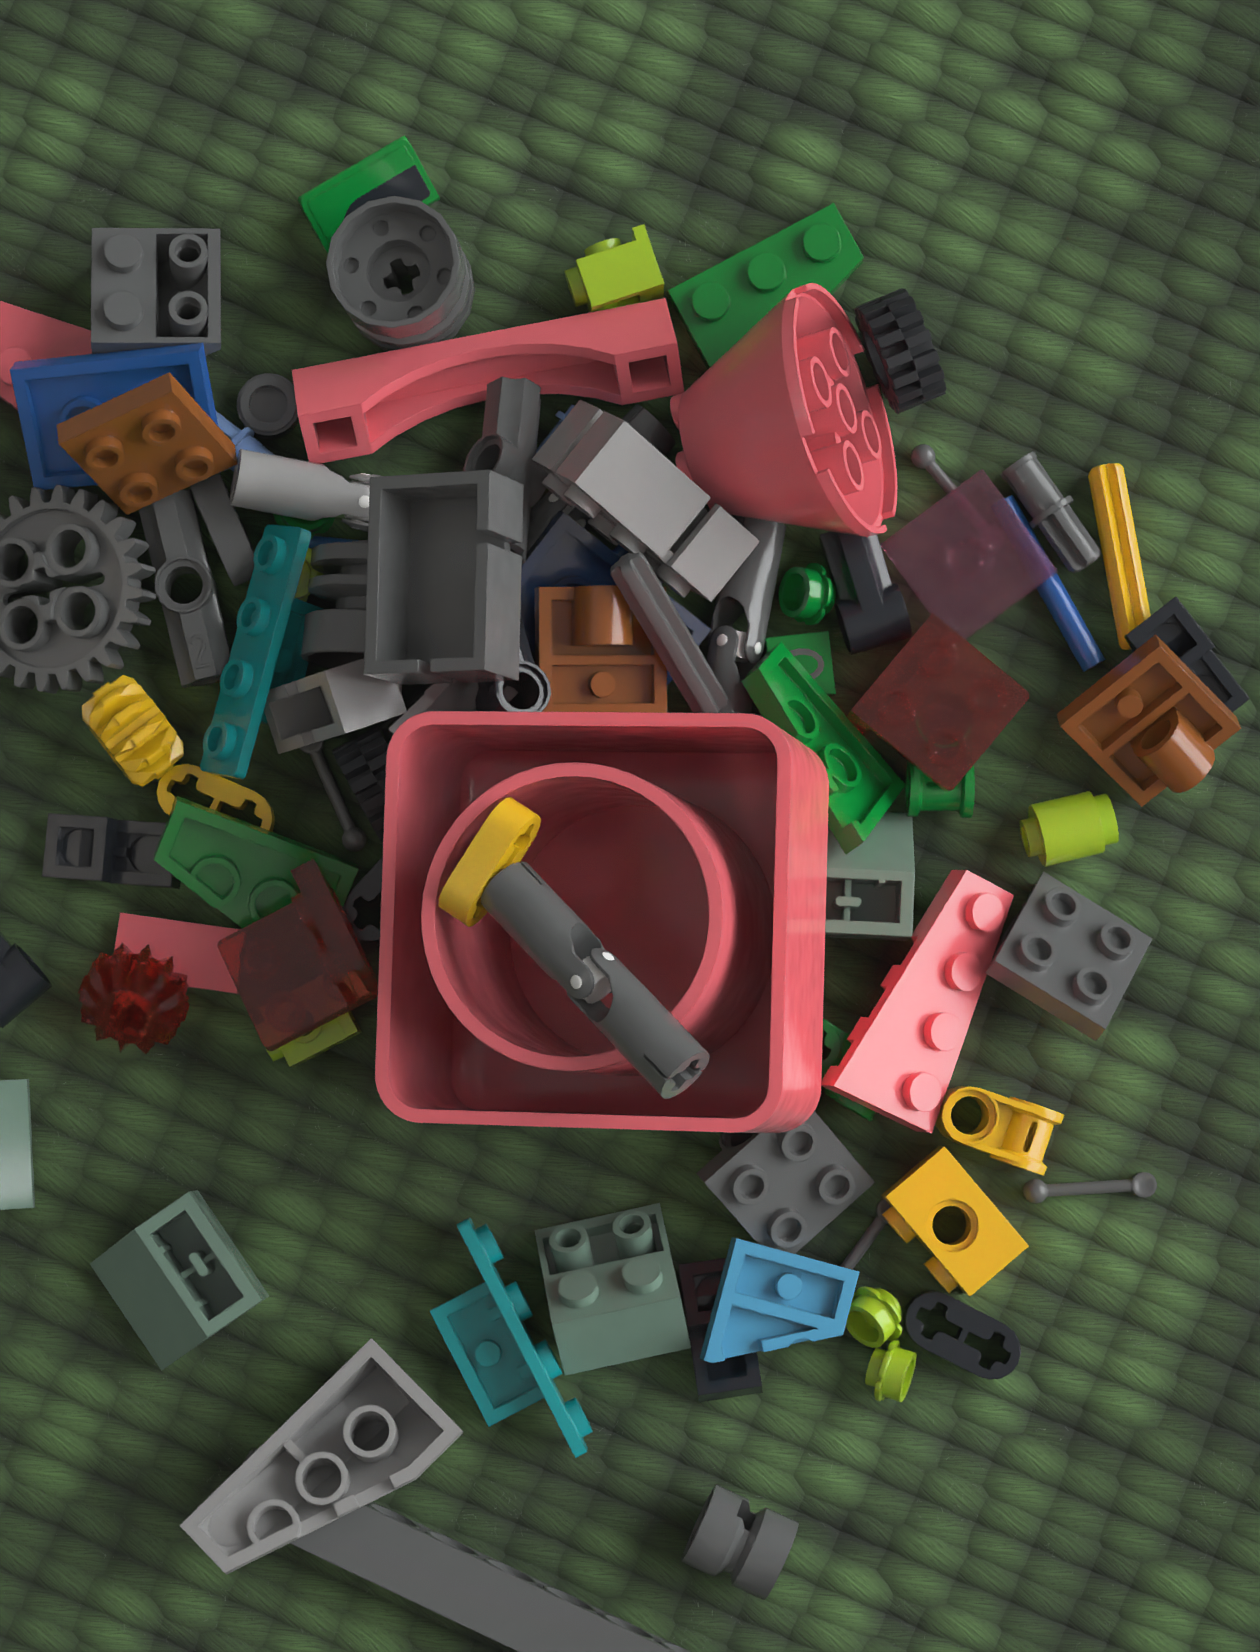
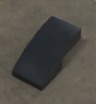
(1191, 644)
(104, 851)
(721, 1379)

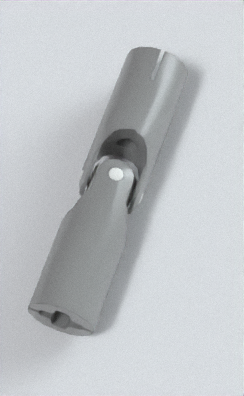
(298, 489)

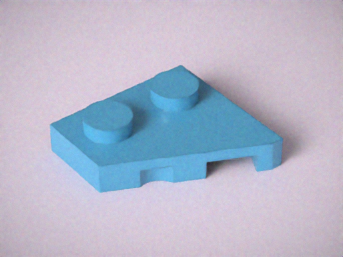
(775, 1301)

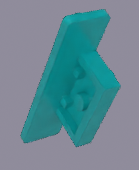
(263, 651)
(496, 1349)

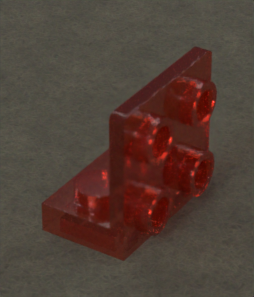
(939, 703)
(299, 963)

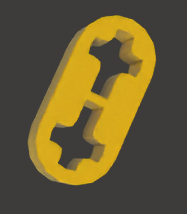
(215, 787)
(497, 845)

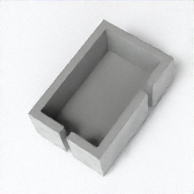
(643, 501)

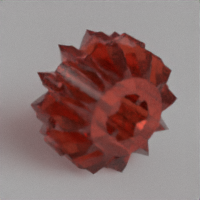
(134, 998)

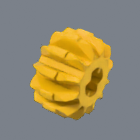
(132, 730)

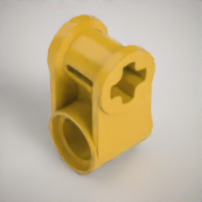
(1008, 1129)

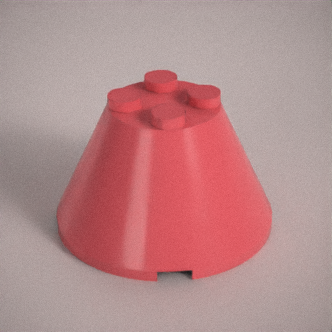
(789, 424)

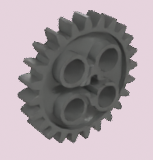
(63, 646)

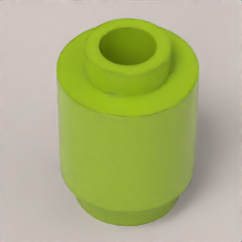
(1069, 828)

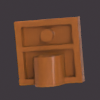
(147, 443)
(596, 652)
(1150, 723)

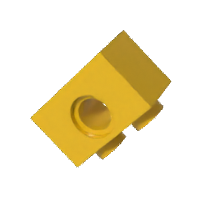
(988, 1237)

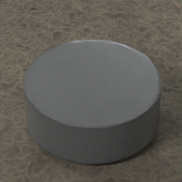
(268, 406)

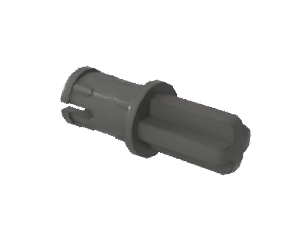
(1051, 513)

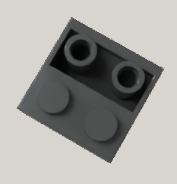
(155, 288)

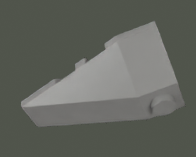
(335, 1454)

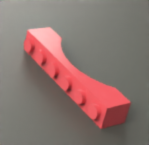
(604, 355)

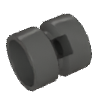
(740, 1542)

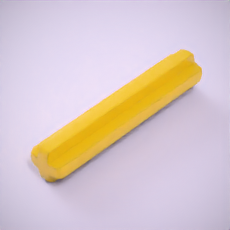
(1119, 548)

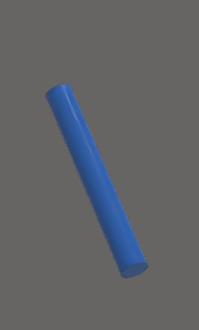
(1064, 610)

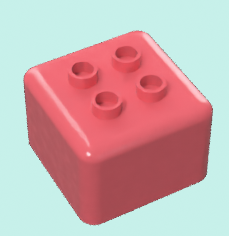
(685, 855)

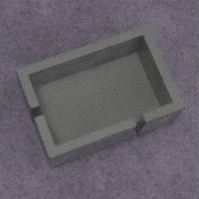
(443, 578)

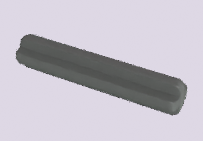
(668, 634)

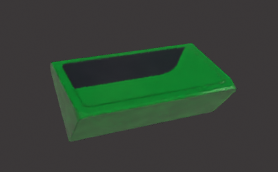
(386, 173)

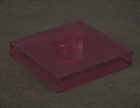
(969, 556)

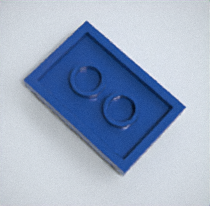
(64, 387)

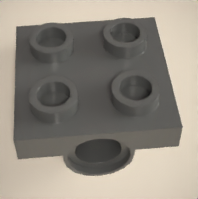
(1069, 956)
(785, 1182)

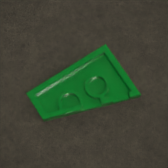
(741, 290)
(859, 778)
(240, 864)

